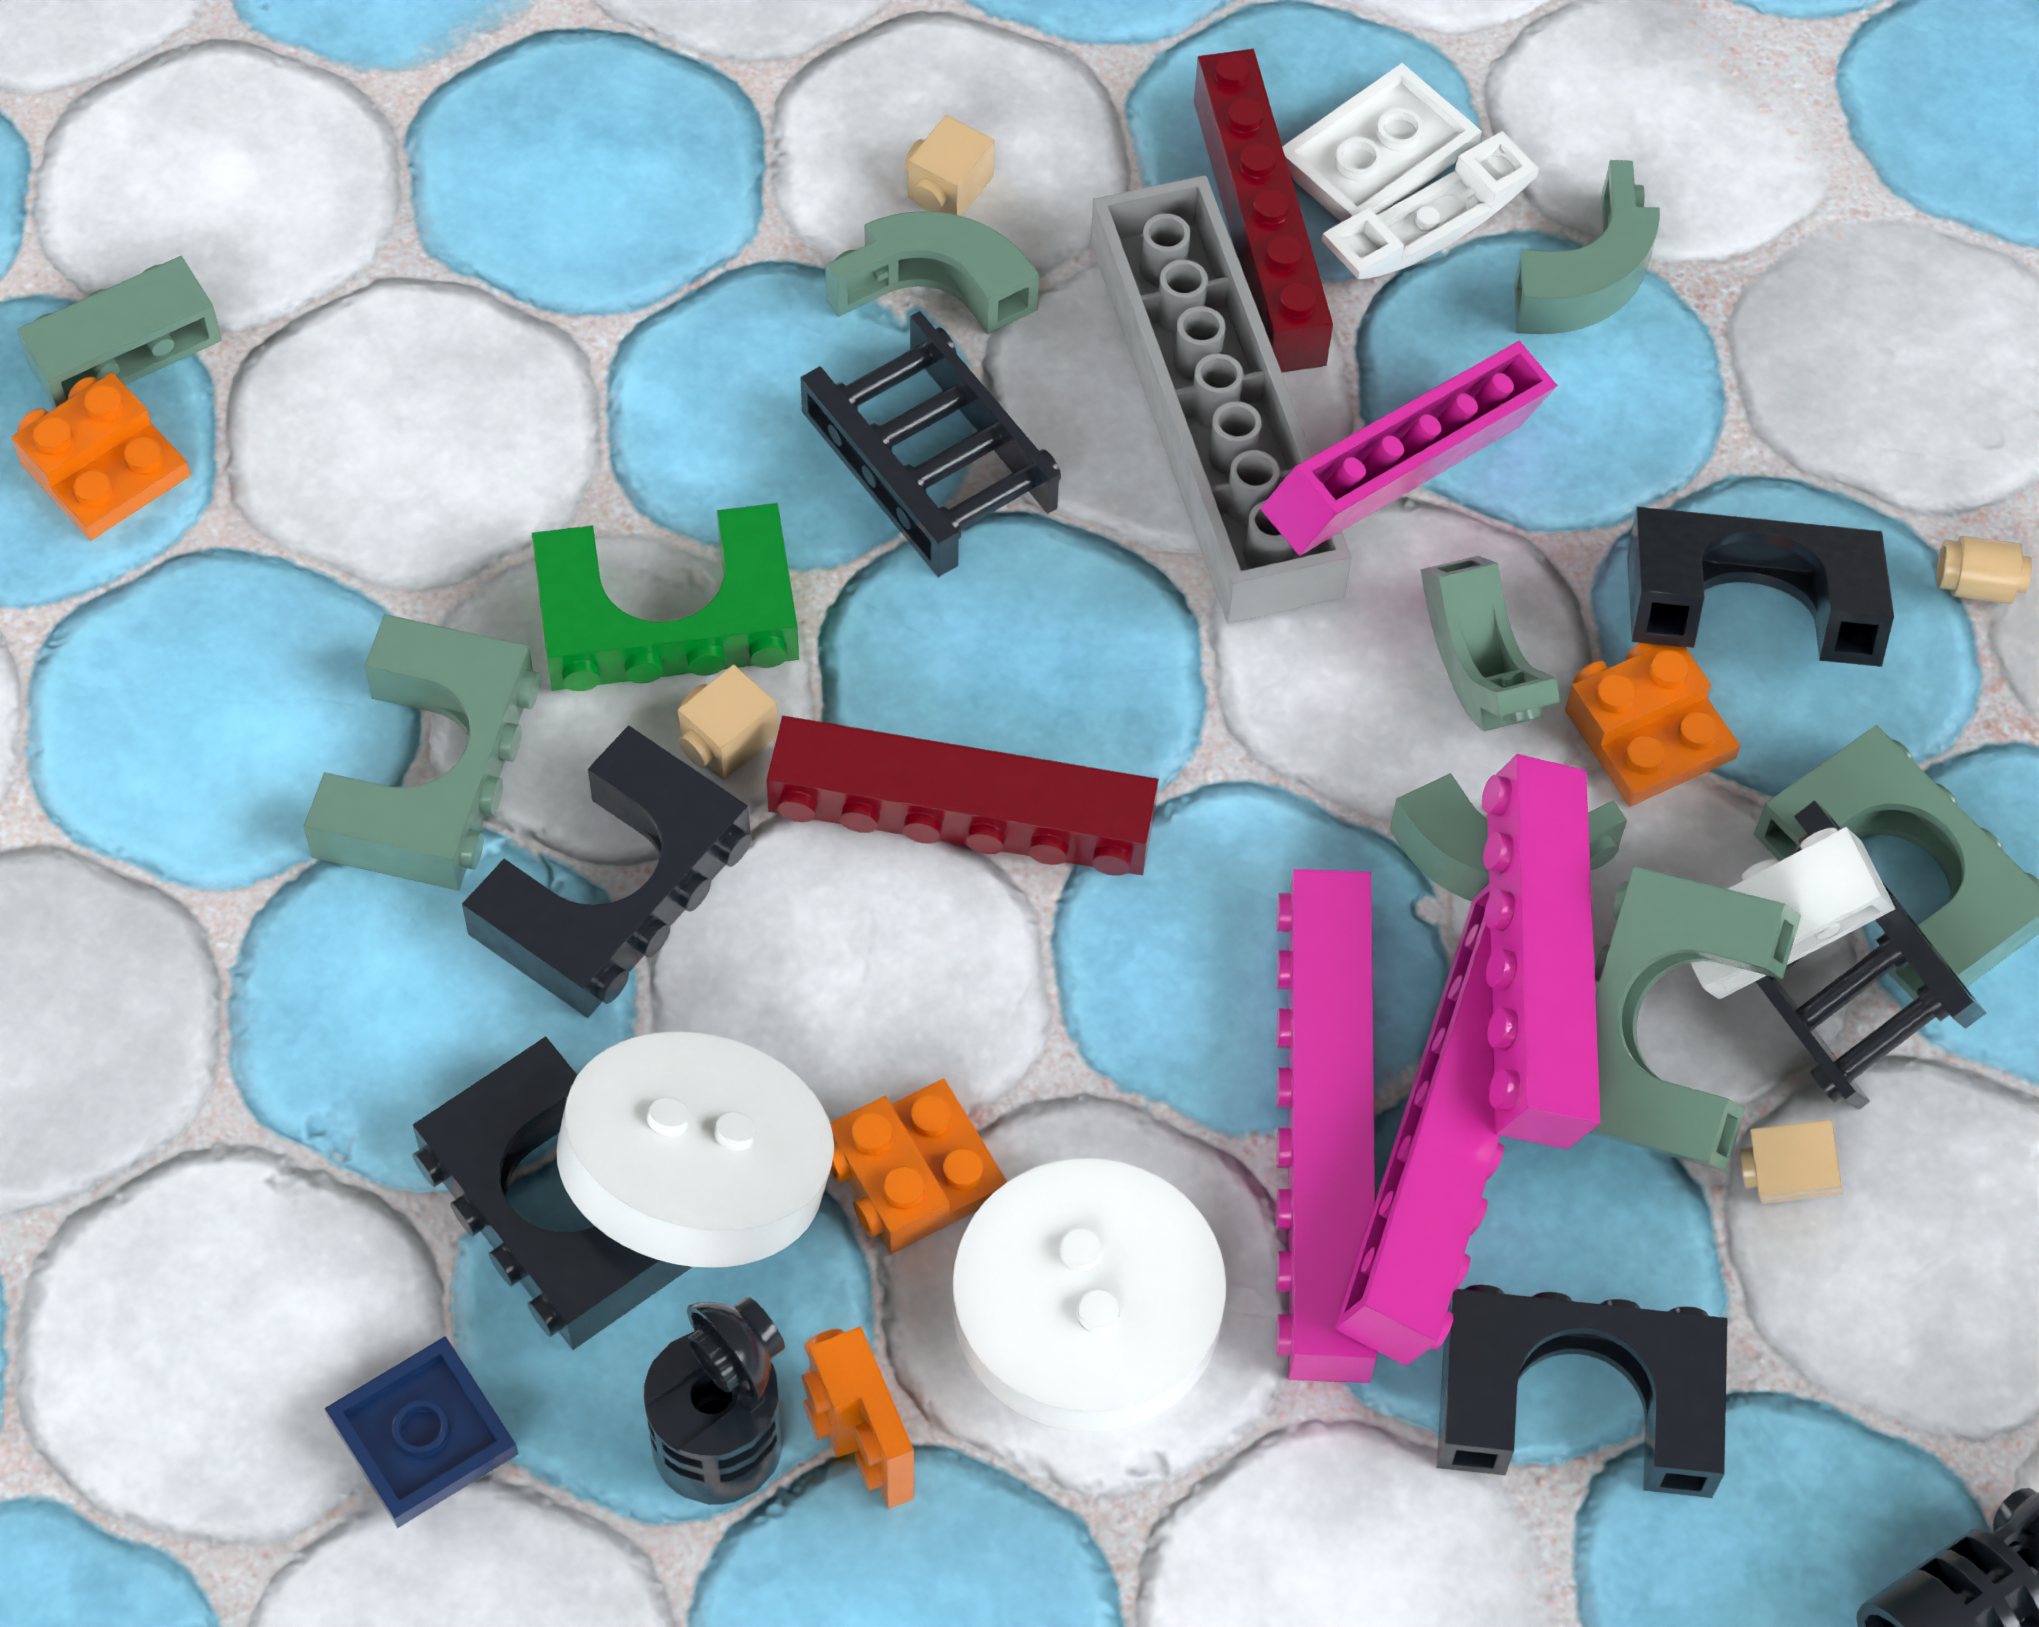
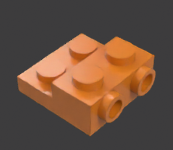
(98, 454)
(1650, 720)
(913, 1164)
(857, 1412)

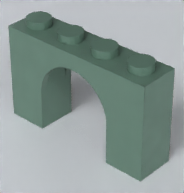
(1882, 791)
(435, 827)
(1658, 928)

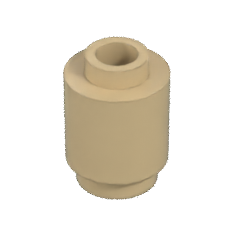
(1983, 569)

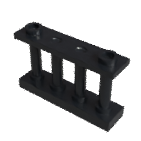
(901, 488)
(1898, 947)

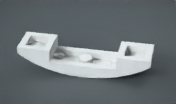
(1437, 214)

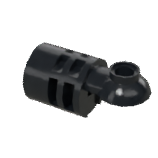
(717, 1404)
(1972, 1581)

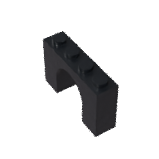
(1827, 568)
(589, 949)
(474, 1146)
(1668, 1357)

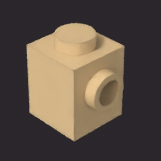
(949, 167)
(726, 722)
(1792, 1162)

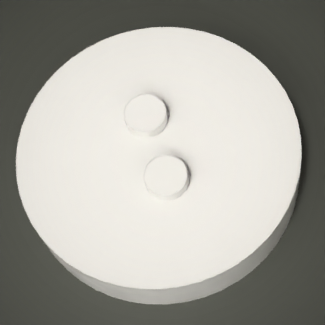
(694, 1149)
(1088, 1294)

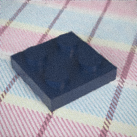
(421, 1431)

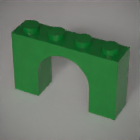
(599, 644)

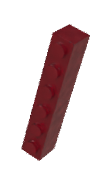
(1262, 208)
(962, 796)

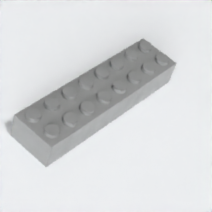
(1212, 392)

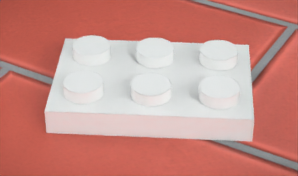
(1379, 145)

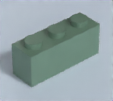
(122, 330)

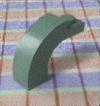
(939, 254)
(1590, 283)
(1479, 645)
(1449, 835)

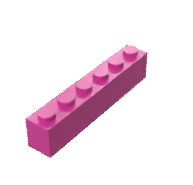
(1407, 447)
(1541, 953)

